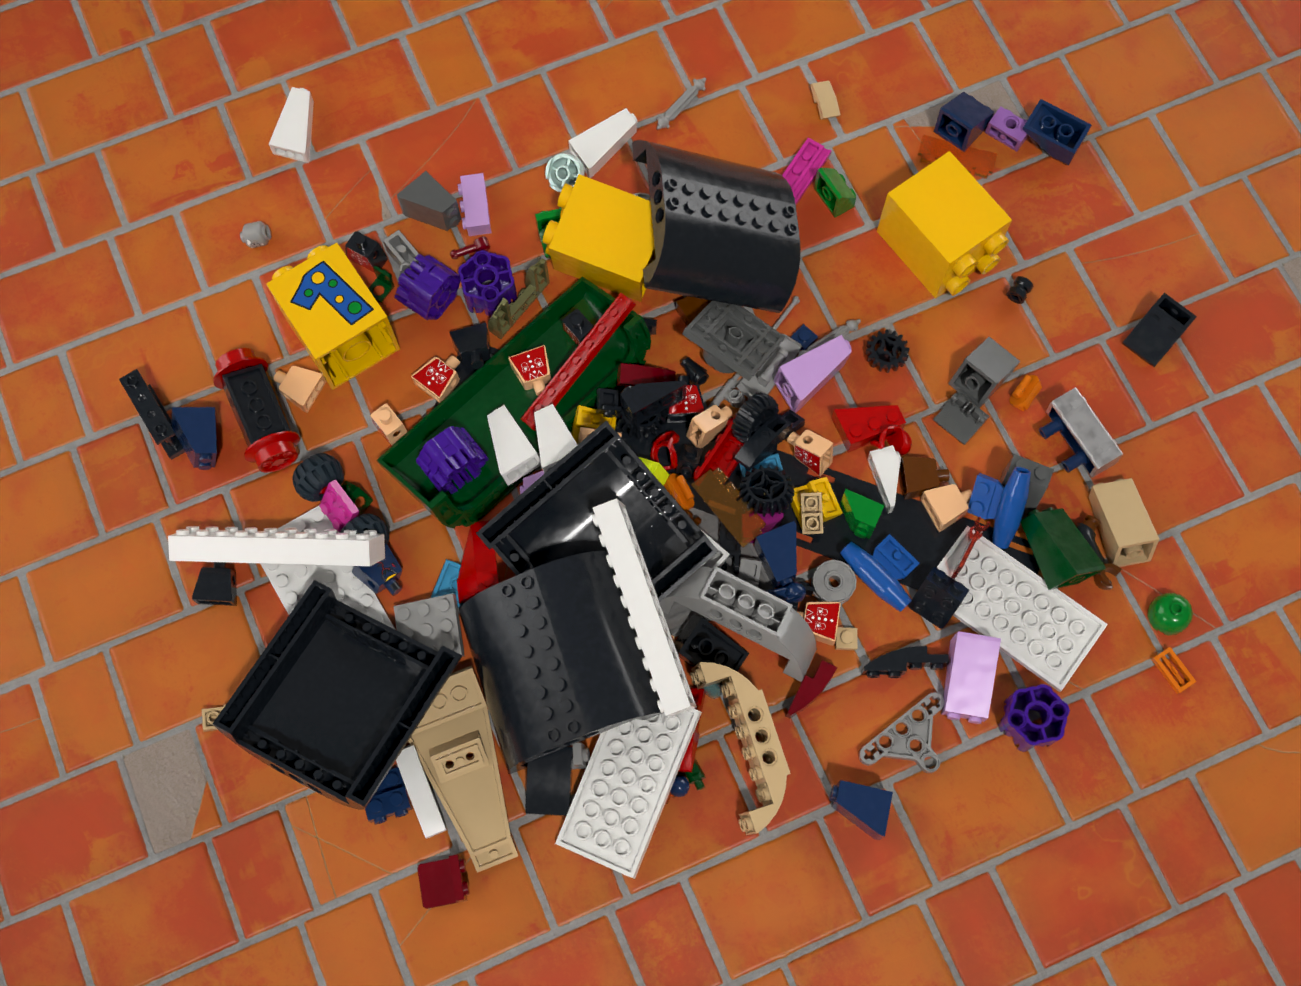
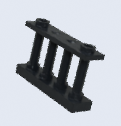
(152, 413)

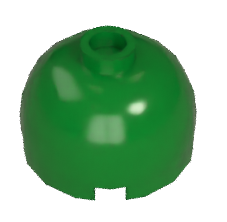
(1170, 613)

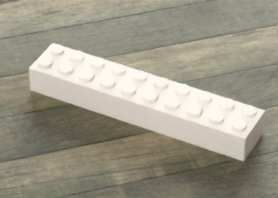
(277, 546)
(644, 608)

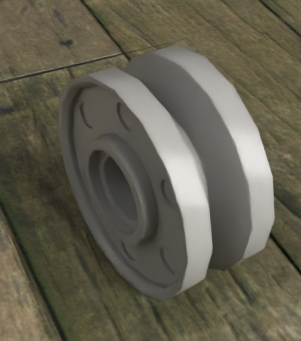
(842, 574)

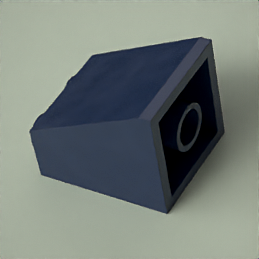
(962, 120)
(197, 434)
(778, 554)
(863, 806)

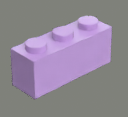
(474, 204)

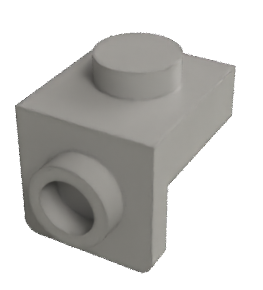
(750, 570)
(580, 756)

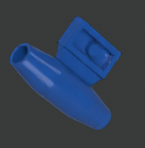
(1001, 503)
(883, 569)

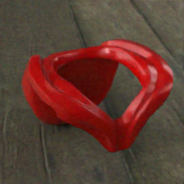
(666, 439)
(900, 439)

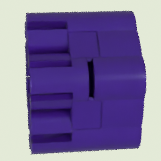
(485, 267)
(430, 290)
(451, 454)
(1017, 723)

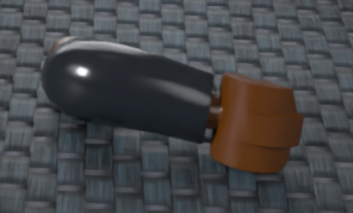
(1087, 529)

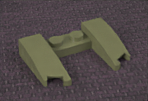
(507, 314)

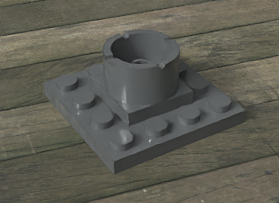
(733, 338)

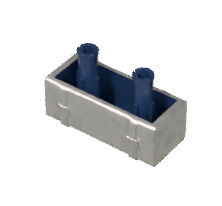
(1082, 432)

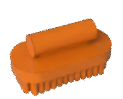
(1025, 392)
(680, 490)

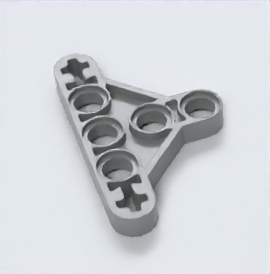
(900, 743)

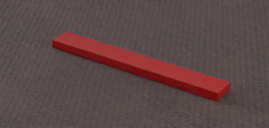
(581, 357)

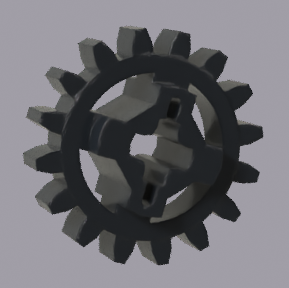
(891, 344)

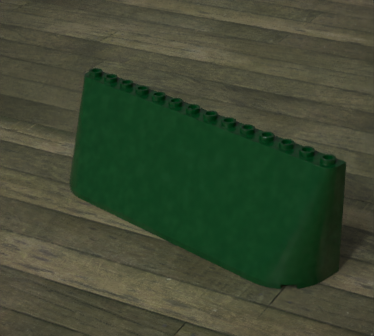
(498, 386)

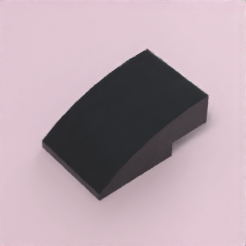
(550, 783)

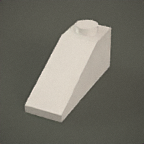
(885, 469)

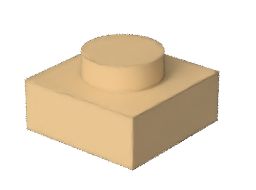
(846, 639)

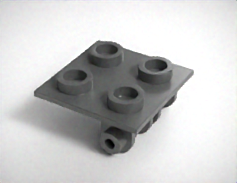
(961, 418)

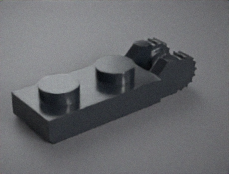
(731, 545)

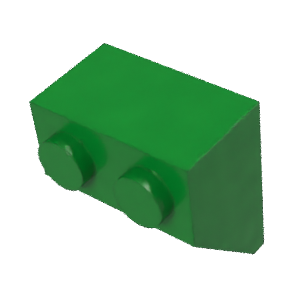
(834, 191)
(860, 513)

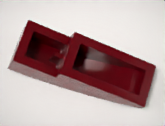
(637, 374)
(811, 688)

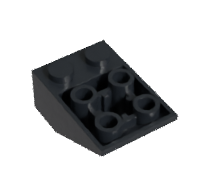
(1159, 329)

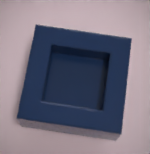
(804, 337)

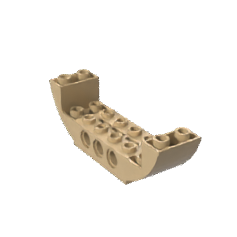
(768, 776)

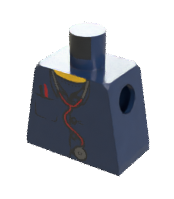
(381, 574)

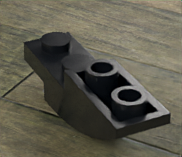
(767, 437)
(896, 662)

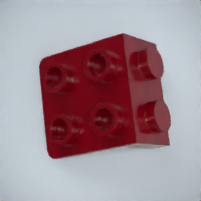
(443, 882)

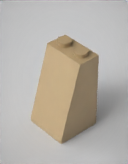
(1124, 523)

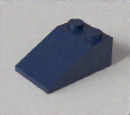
(1056, 131)

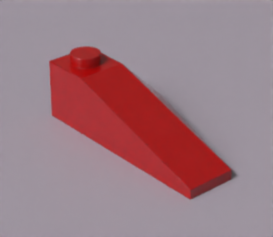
(478, 566)

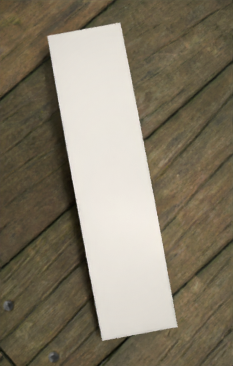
(420, 792)

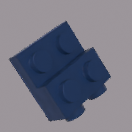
(389, 799)

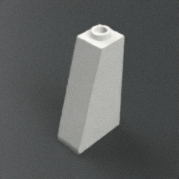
(294, 127)
(603, 140)
(553, 437)
(512, 449)

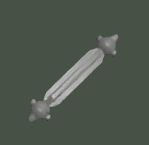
(681, 103)
(851, 325)

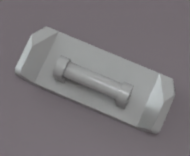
(764, 377)

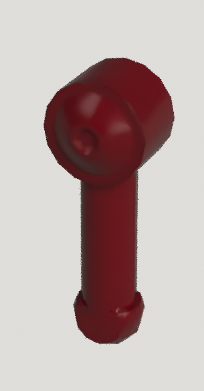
(479, 244)

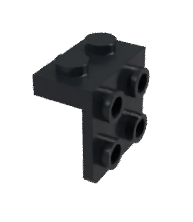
(938, 598)

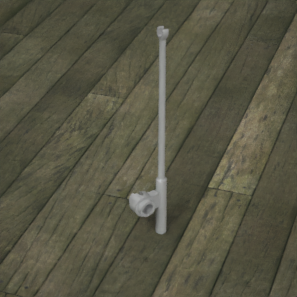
(734, 397)

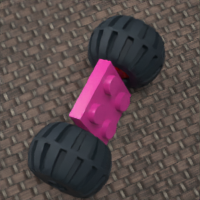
(321, 480)

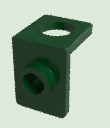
(383, 279)
(354, 492)

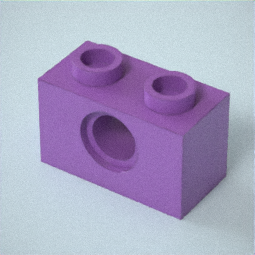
(999, 128)

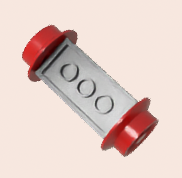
(256, 410)

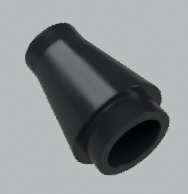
(696, 373)

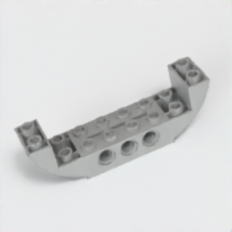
(748, 613)

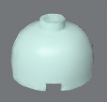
(563, 169)

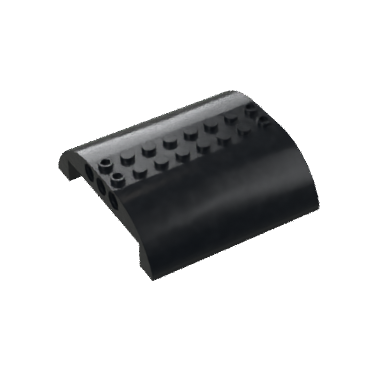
(720, 229)
(557, 510)
(557, 657)
(335, 698)

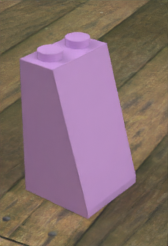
(808, 373)
(970, 676)

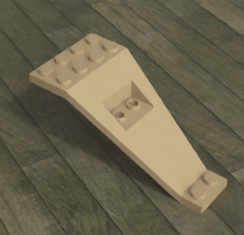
(471, 785)

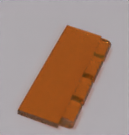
(972, 158)
(724, 505)

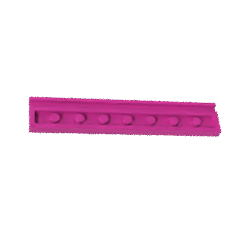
(805, 166)

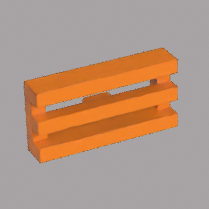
(1190, 679)

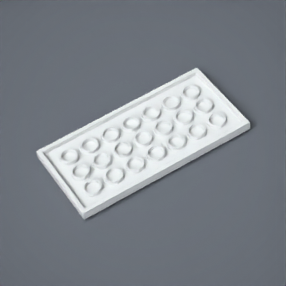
(294, 579)
(1012, 603)
(626, 790)

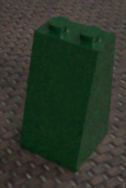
(1060, 548)

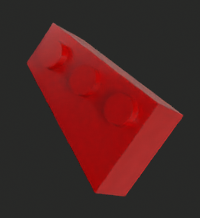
(864, 424)

